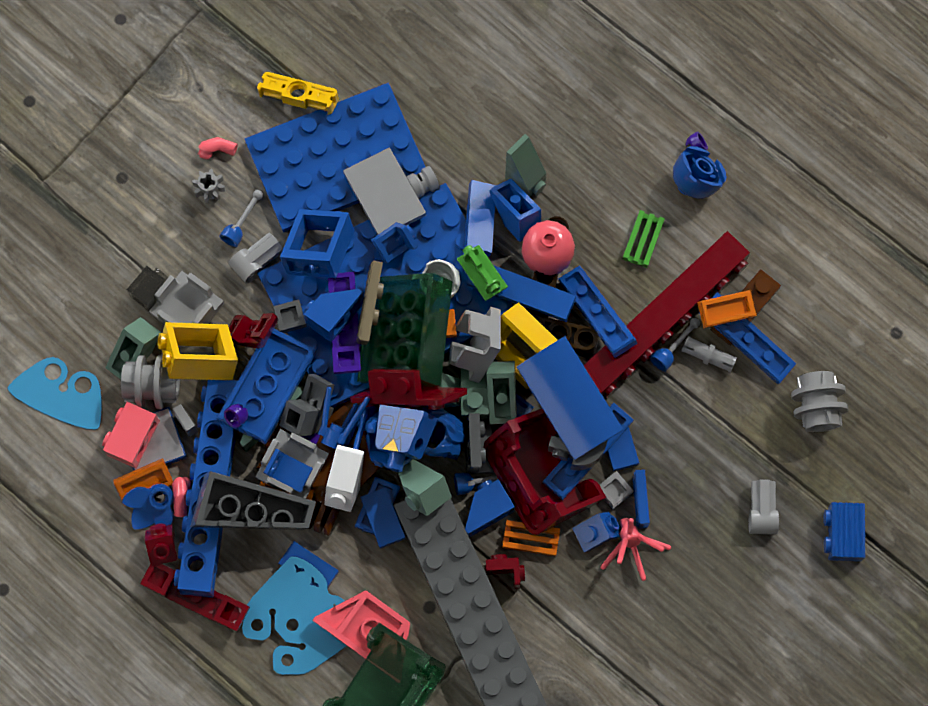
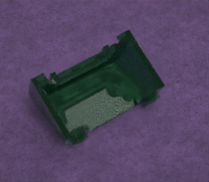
(392, 673)

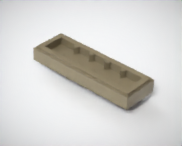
(369, 314)

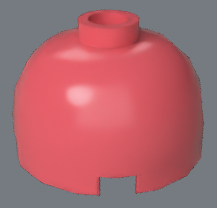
(548, 247)

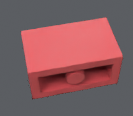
(130, 434)

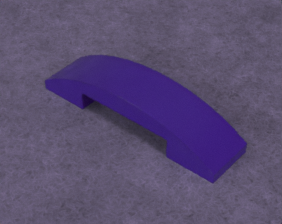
(345, 348)

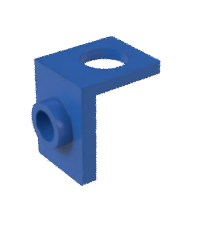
(288, 470)

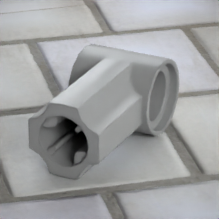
(253, 260)
(763, 512)

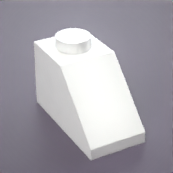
(344, 478)

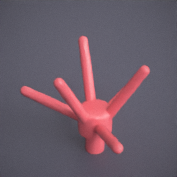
(631, 538)

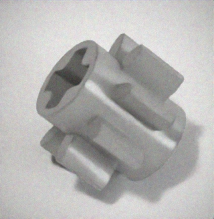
(204, 180)

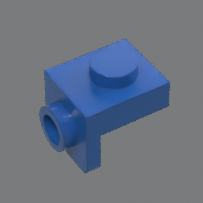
(394, 241)
(596, 531)

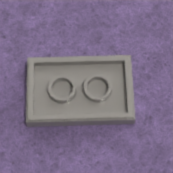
(384, 191)

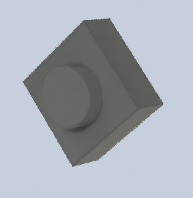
(290, 316)

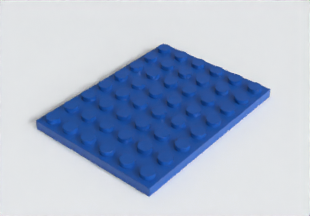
(438, 237)

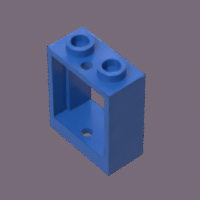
(324, 263)

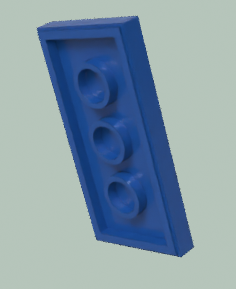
(268, 383)

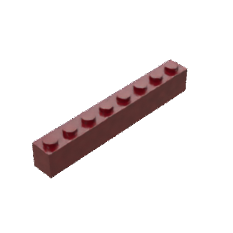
(669, 310)

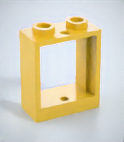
(526, 327)
(202, 367)

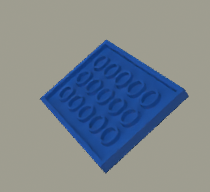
(306, 156)

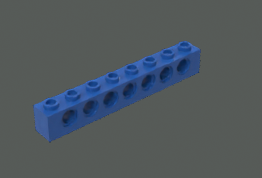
(203, 581)

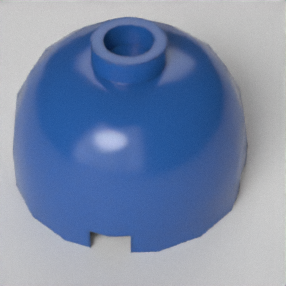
(697, 173)

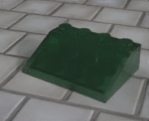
(410, 327)

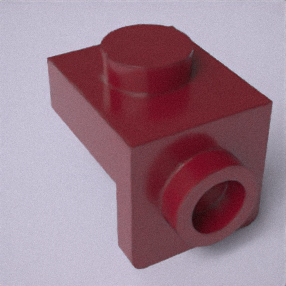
(160, 544)
(502, 565)

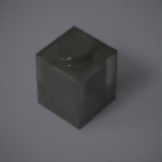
(145, 287)

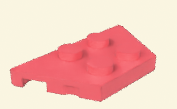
(356, 617)

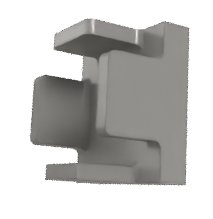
(185, 301)
(483, 345)
(298, 449)

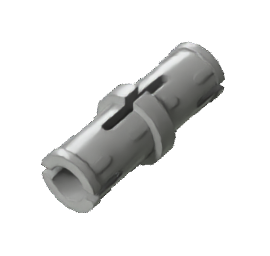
(709, 354)

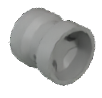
(423, 182)

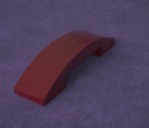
(252, 332)
(219, 609)

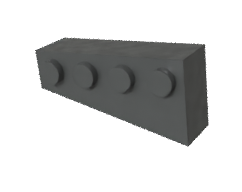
(245, 505)

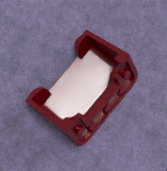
(521, 464)

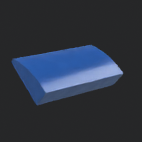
(569, 398)

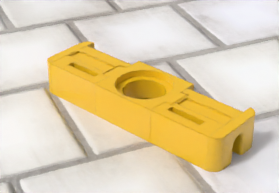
(315, 95)

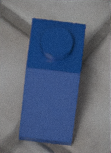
(515, 208)
(332, 312)
(488, 507)

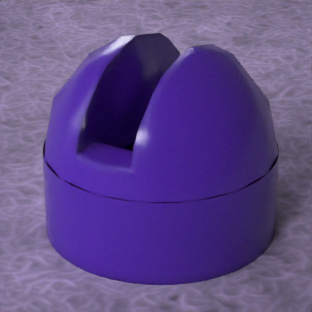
(697, 141)
(236, 415)

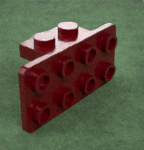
(405, 388)

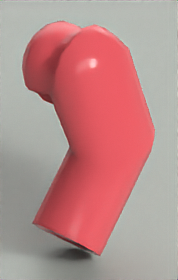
(216, 144)
(179, 487)

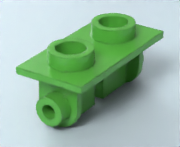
(481, 272)

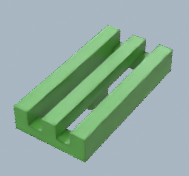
(650, 219)

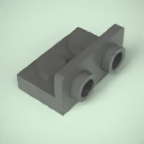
(476, 433)

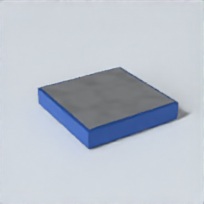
(164, 442)

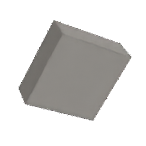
(185, 420)
(616, 490)

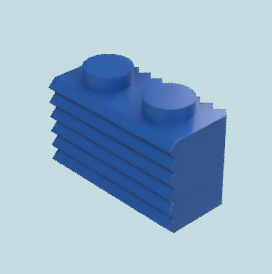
(845, 531)

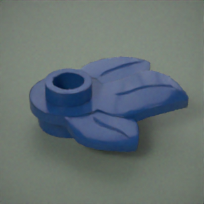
(147, 509)

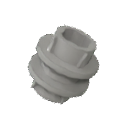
(148, 382)
(819, 401)

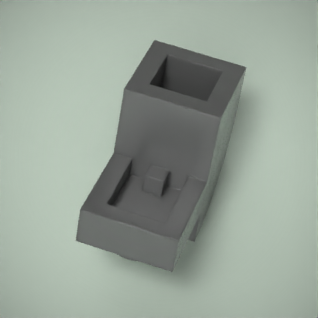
(305, 414)
(584, 462)

